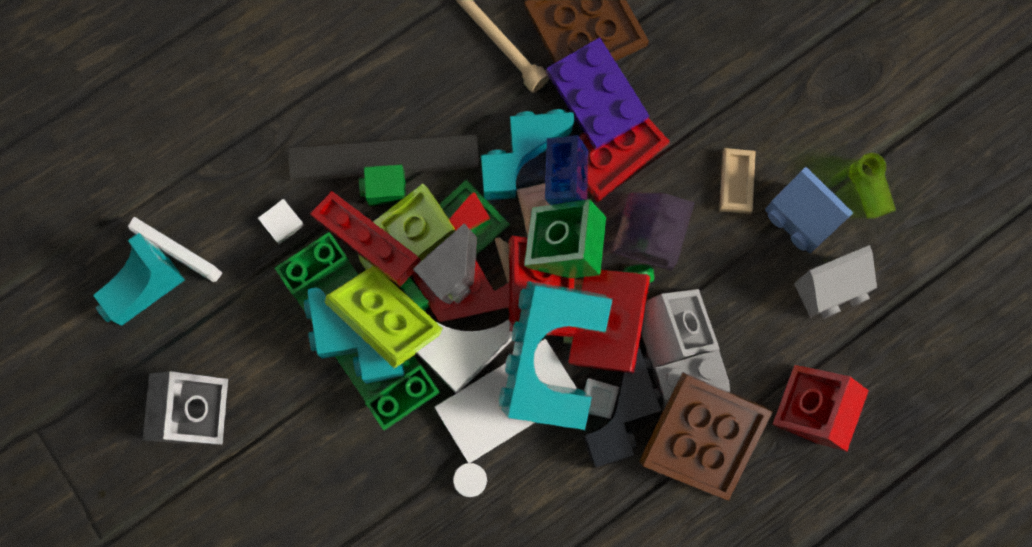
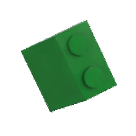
(566, 239)

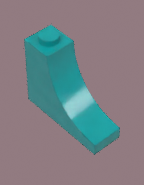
(139, 283)

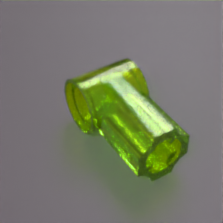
(872, 189)

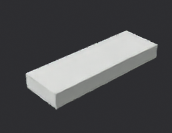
(175, 250)

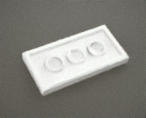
(475, 412)

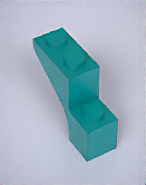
(528, 140)
(336, 338)

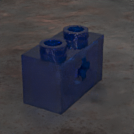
(566, 170)

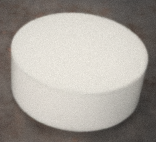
(470, 480)

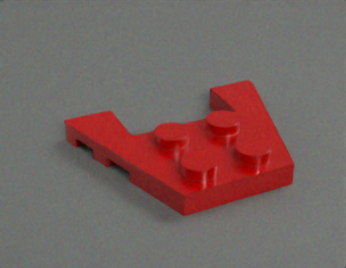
(482, 296)

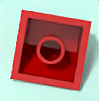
(821, 407)

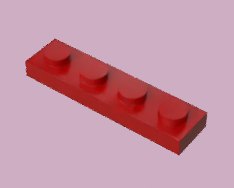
(366, 238)

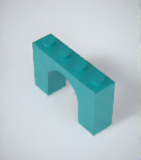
(543, 310)

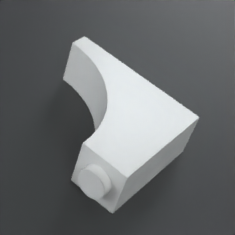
(462, 354)

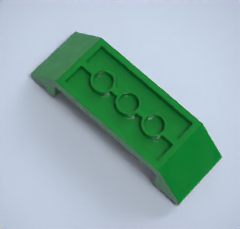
(328, 268)

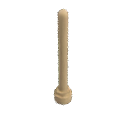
(533, 76)

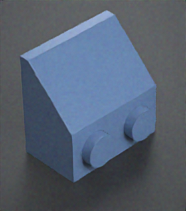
(807, 211)

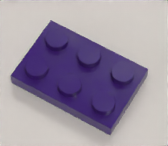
(597, 93)

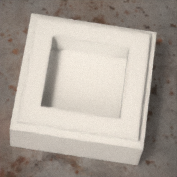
(281, 221)
(602, 399)

